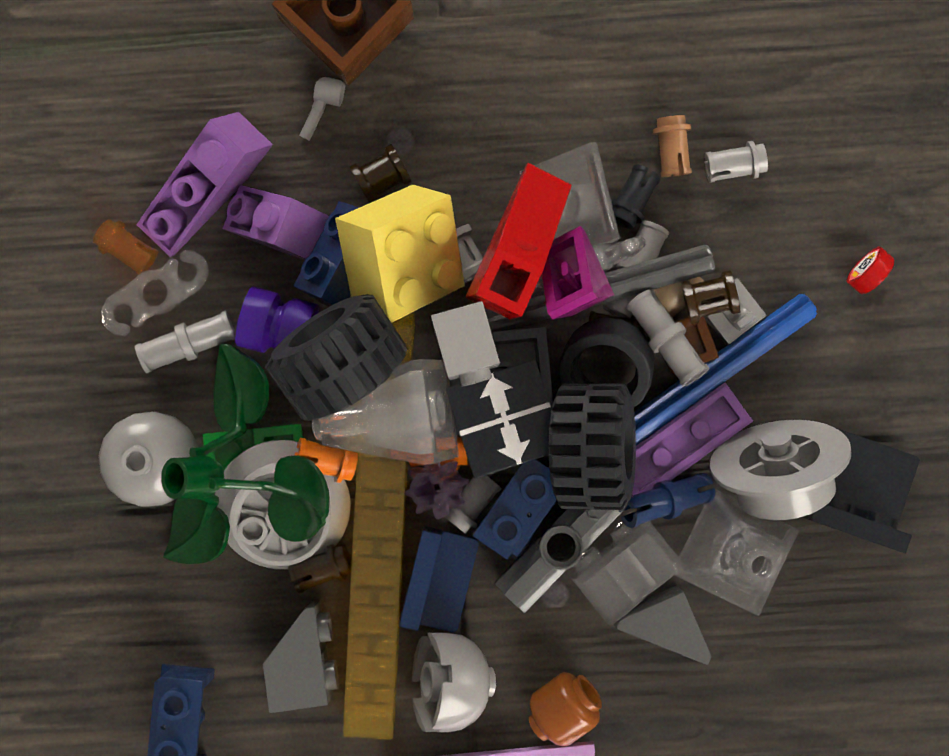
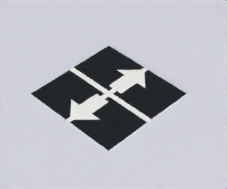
(503, 418)

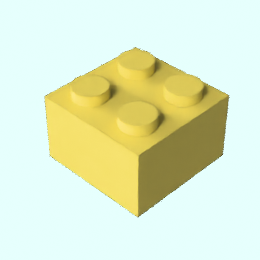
(402, 250)

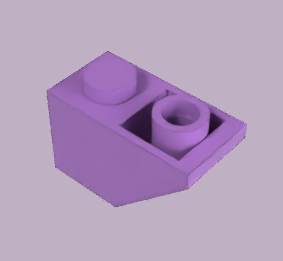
(275, 221)

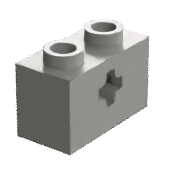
(466, 343)

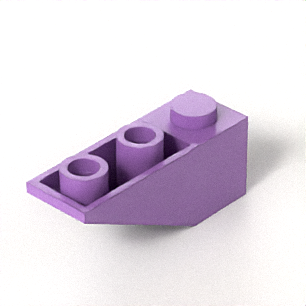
(204, 180)

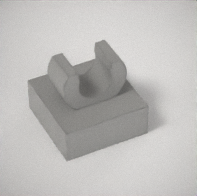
(731, 326)

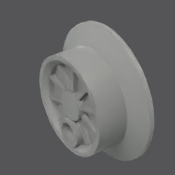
(782, 467)
(248, 516)

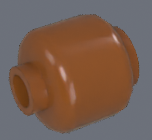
(565, 709)

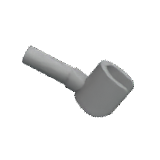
(326, 91)

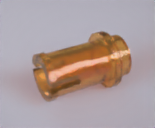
(124, 246)

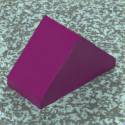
(573, 276)

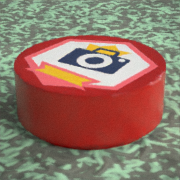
(870, 270)

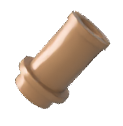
(673, 145)

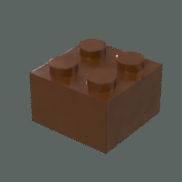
(345, 32)

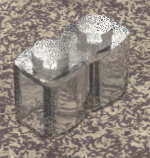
(625, 570)

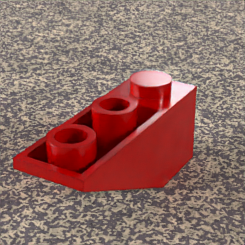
(520, 244)

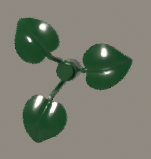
(299, 488)

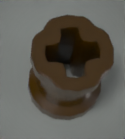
(381, 173)
(710, 297)

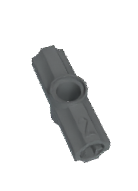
(537, 569)

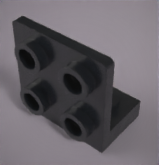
(871, 494)

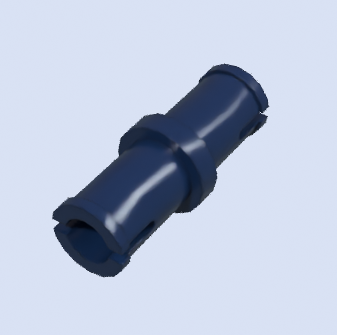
(668, 499)

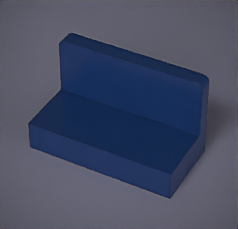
(439, 580)

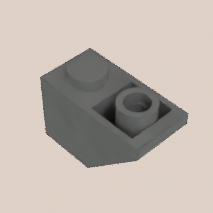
(299, 667)

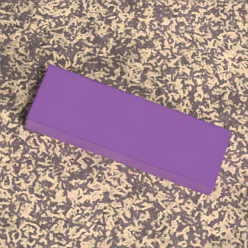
(688, 438)

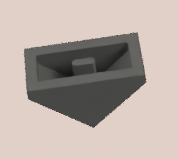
(667, 622)

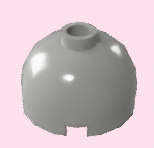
(136, 453)
(452, 682)

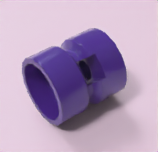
(267, 321)

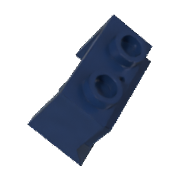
(518, 511)
(178, 710)

